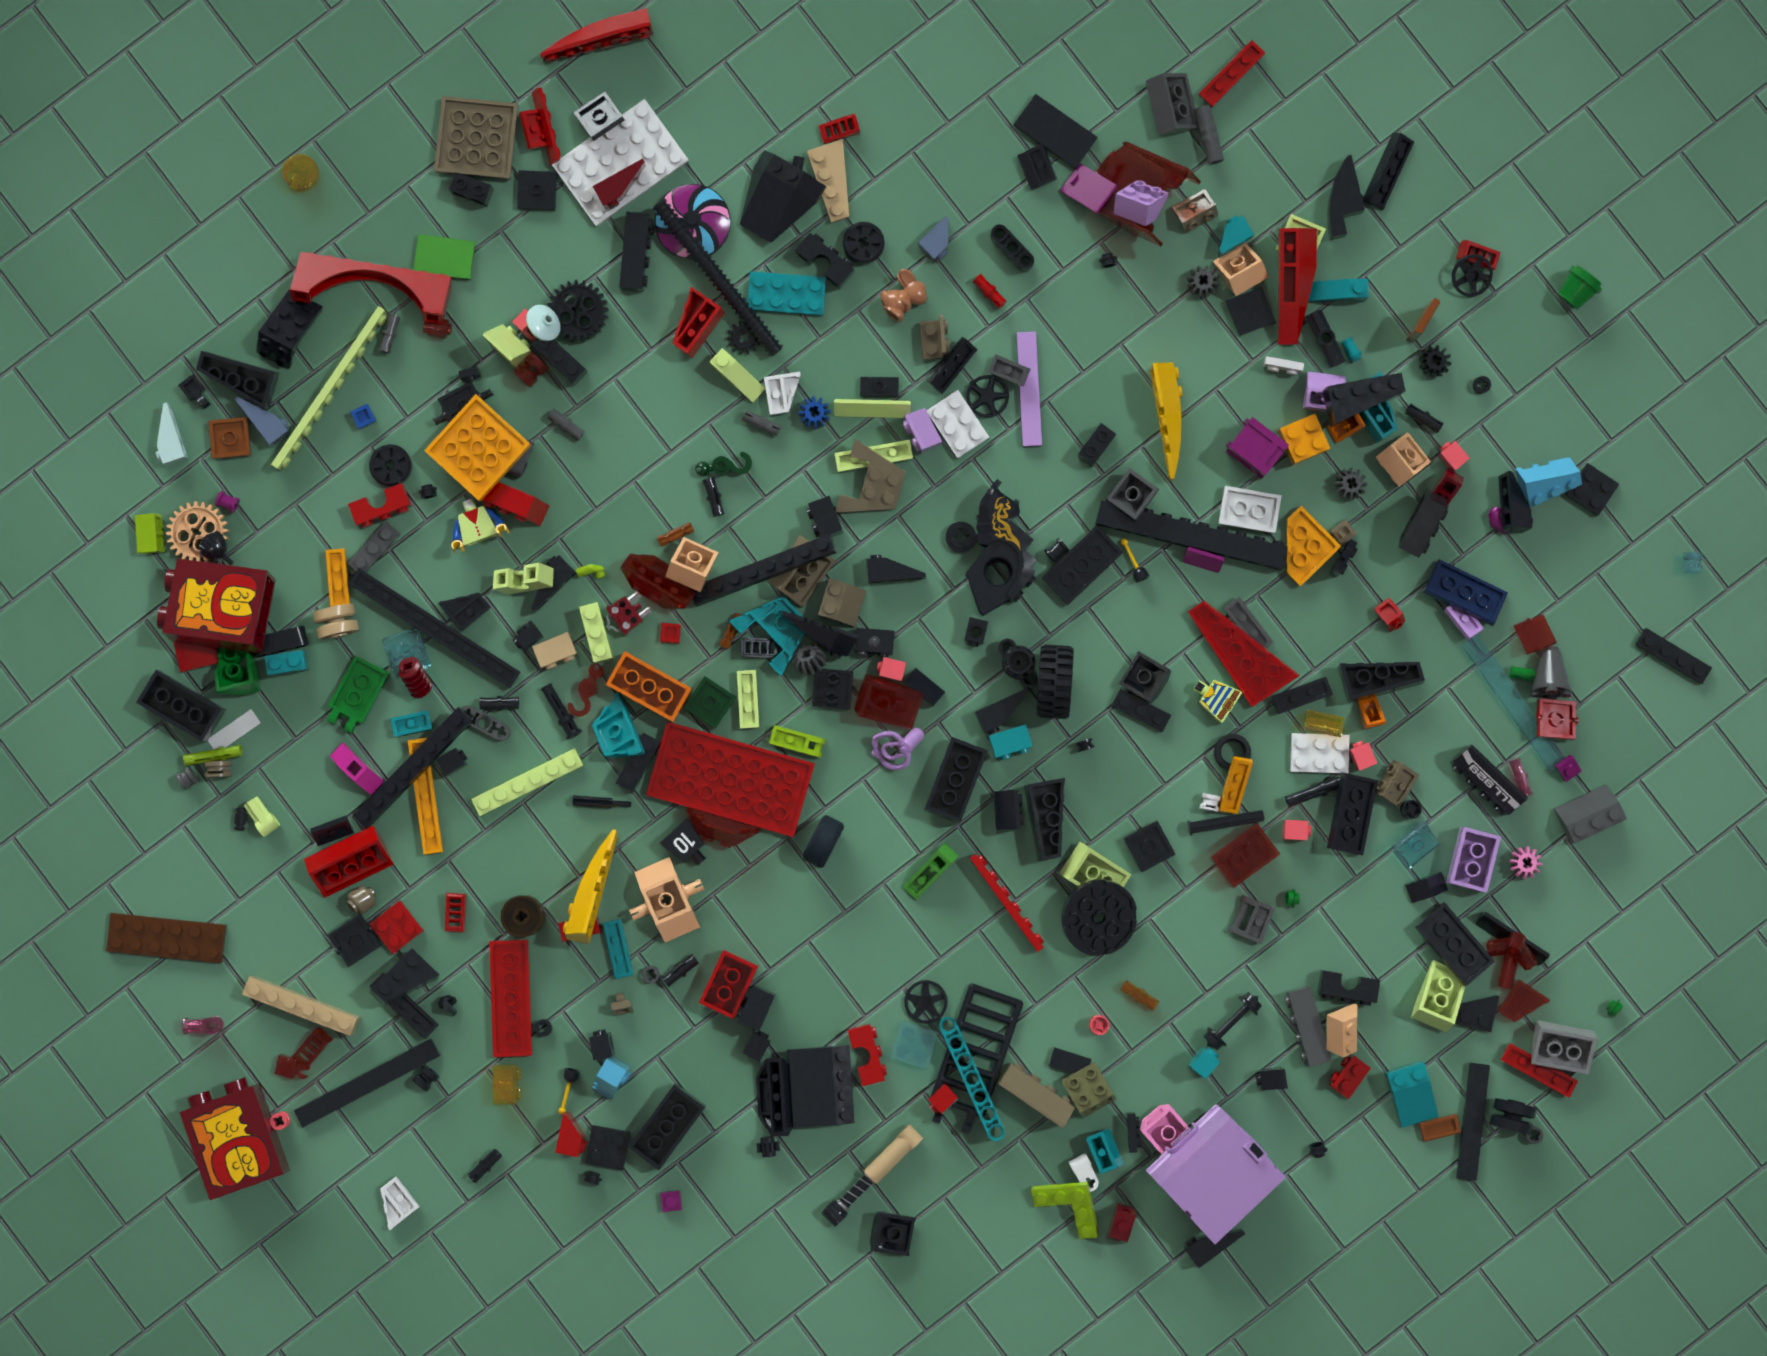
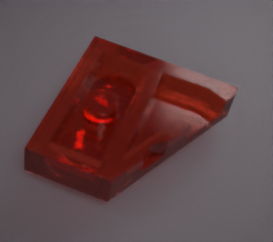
(1521, 1001)

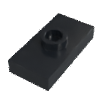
(879, 386)

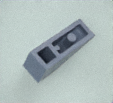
(268, 424)

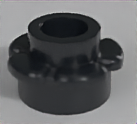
(1108, 260)
(428, 491)
(1318, 1149)
(592, 1177)

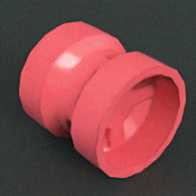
(1099, 1024)

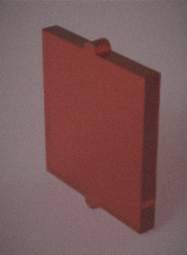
(1535, 634)

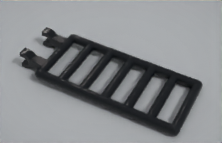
(998, 1057)

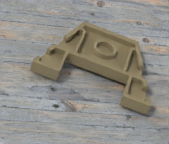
(880, 486)

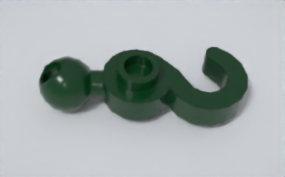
(722, 466)

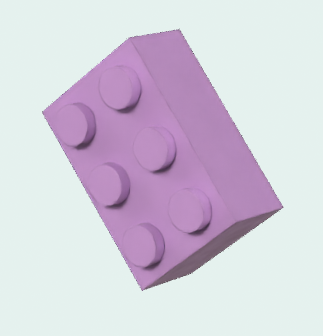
(1473, 859)

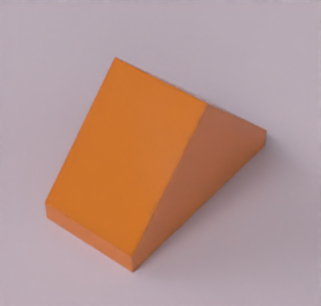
(1347, 428)
(1371, 713)

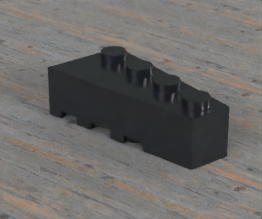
(245, 379)
(1356, 397)
(1375, 679)
(1046, 816)

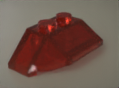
(647, 577)
(720, 829)

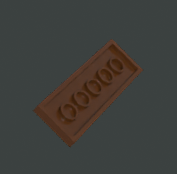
(166, 937)

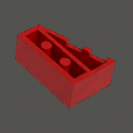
(697, 323)
(517, 503)

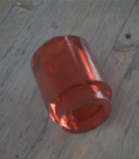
(438, 330)

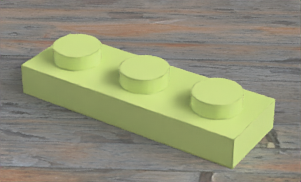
(748, 699)

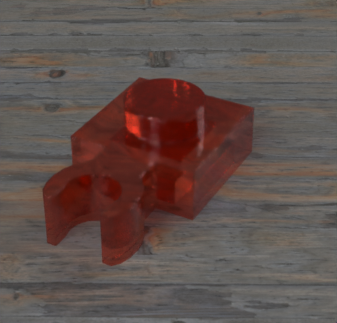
(288, 1067)

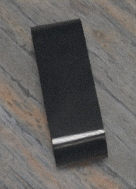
(1008, 239)
(284, 641)

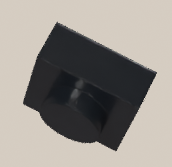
(469, 374)

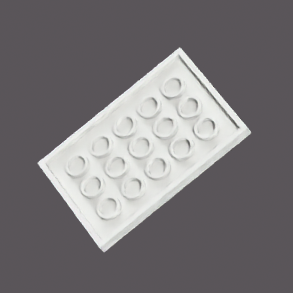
(630, 141)

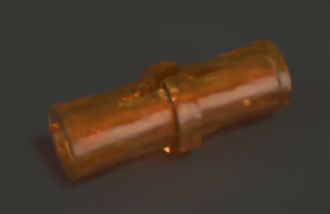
(1139, 995)

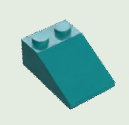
(1412, 1093)

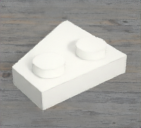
(781, 391)
(397, 1202)

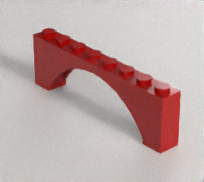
(320, 272)

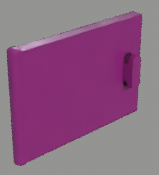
(1088, 188)

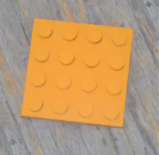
(477, 447)

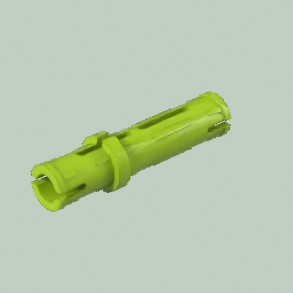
(221, 753)

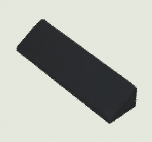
(1388, 170)
(1500, 930)

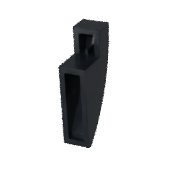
(1344, 199)

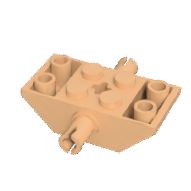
(670, 919)

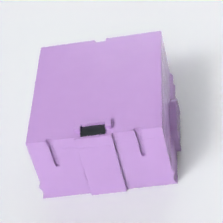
(1216, 1173)

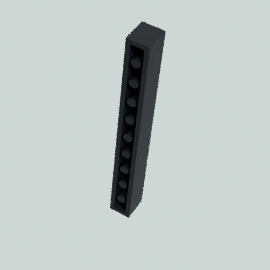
(1197, 536)

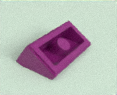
(1203, 559)

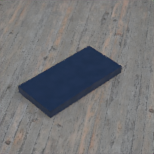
(1465, 592)

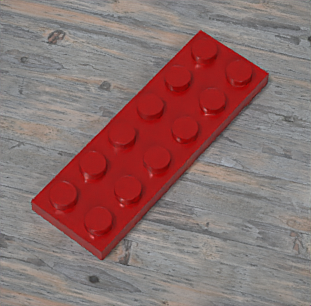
(510, 998)

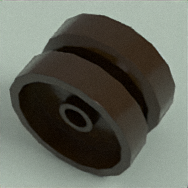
(511, 916)

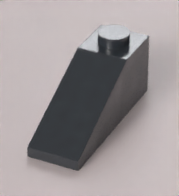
(1514, 507)
(887, 570)
(561, 575)
(996, 714)
(1203, 1249)

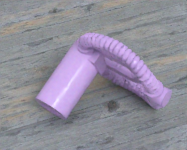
(905, 746)

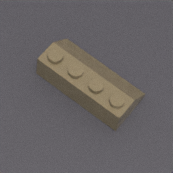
(1037, 1095)

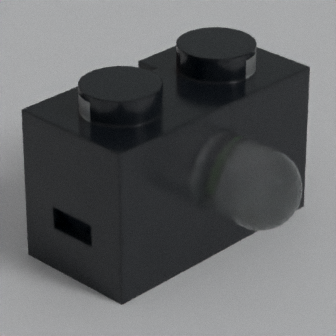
(874, 641)

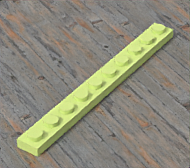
(335, 382)

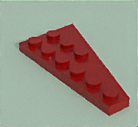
(1249, 663)

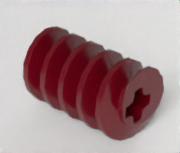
(414, 677)

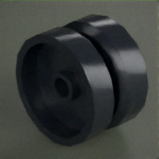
(1513, 1115)

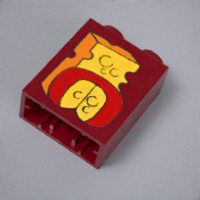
(217, 605)
(233, 1139)

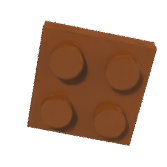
(229, 438)

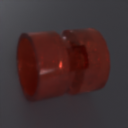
(527, 375)

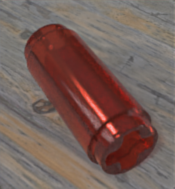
(1507, 972)

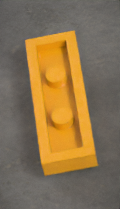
(337, 577)
(1235, 785)

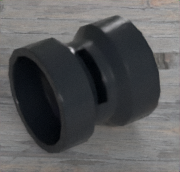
(1414, 809)
(425, 1078)

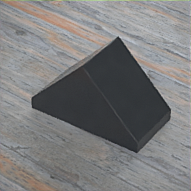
(1426, 887)

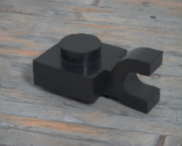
(193, 390)

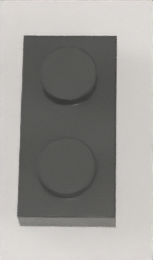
(1009, 370)

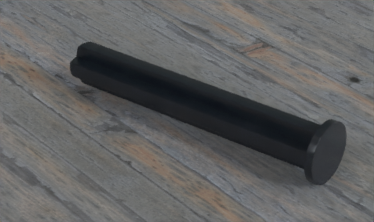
(1225, 822)

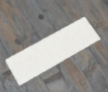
(234, 730)

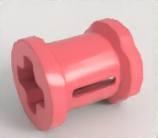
(274, 1123)

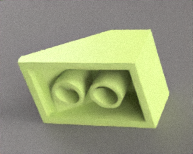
(507, 344)
(1089, 865)
(1439, 998)

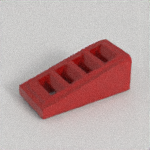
(855, 131)
(1469, 247)
(448, 911)

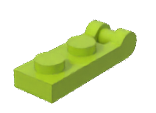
(796, 741)

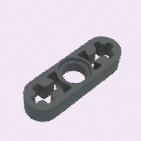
(494, 734)

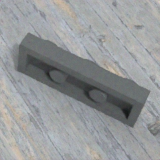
(374, 547)
(1247, 622)

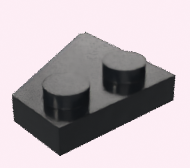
(465, 609)
(1478, 1013)

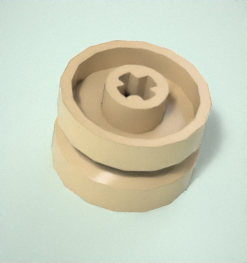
(336, 623)

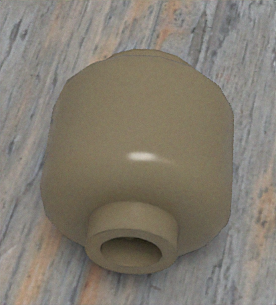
(361, 900)

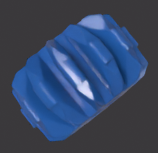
(821, 410)

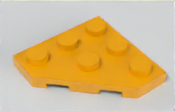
(1307, 546)

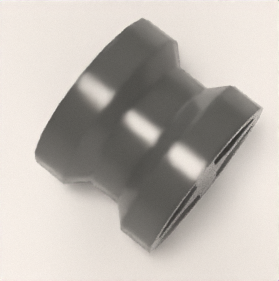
(187, 778)

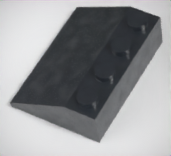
(820, 1086)

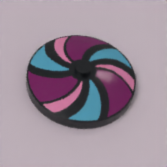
(702, 212)

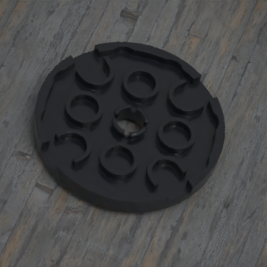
(1080, 913)

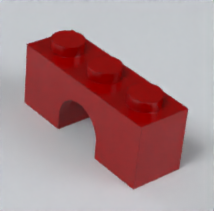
(396, 502)
(864, 1037)

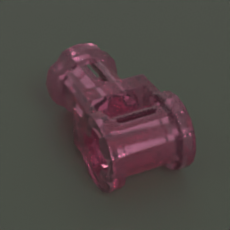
(202, 1025)

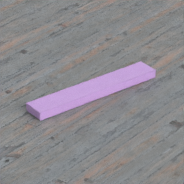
(1030, 392)

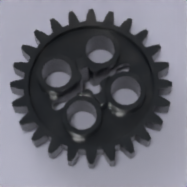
(595, 313)

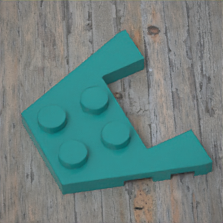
(776, 627)

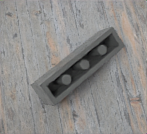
(1308, 1026)

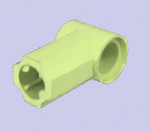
(264, 821)

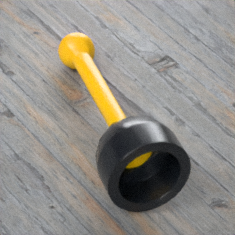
(1139, 573)
(571, 1076)

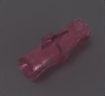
(1520, 776)

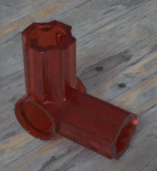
(1515, 947)

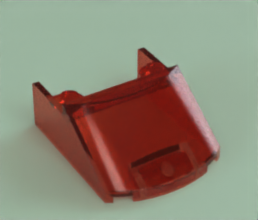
(1138, 164)

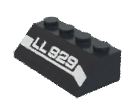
(1488, 780)

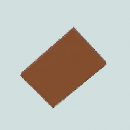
(1423, 320)

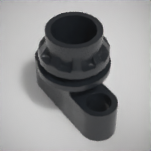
(1024, 657)

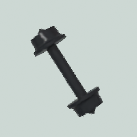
(1250, 1003)

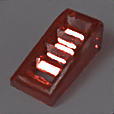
(321, 1039)

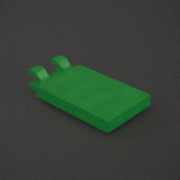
(357, 693)

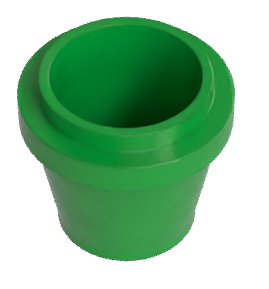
(1579, 287)

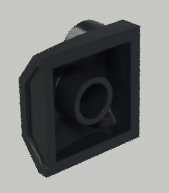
(1145, 678)
(892, 1233)

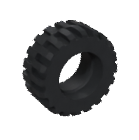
(1055, 681)

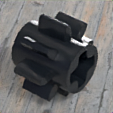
(768, 1146)

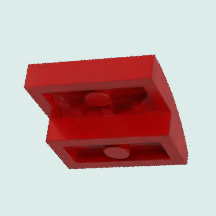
(194, 656)

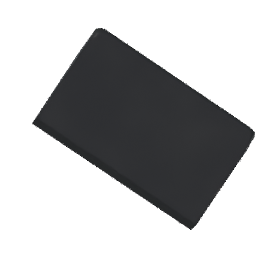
(923, 684)

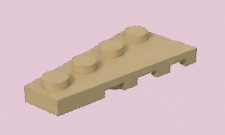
(829, 169)

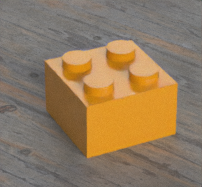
(1304, 439)

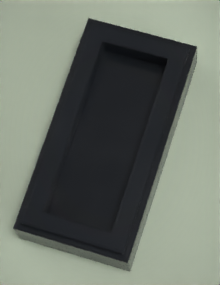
(1068, 1061)

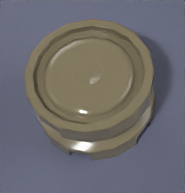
(218, 766)

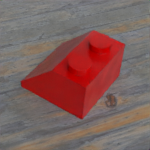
(570, 1137)

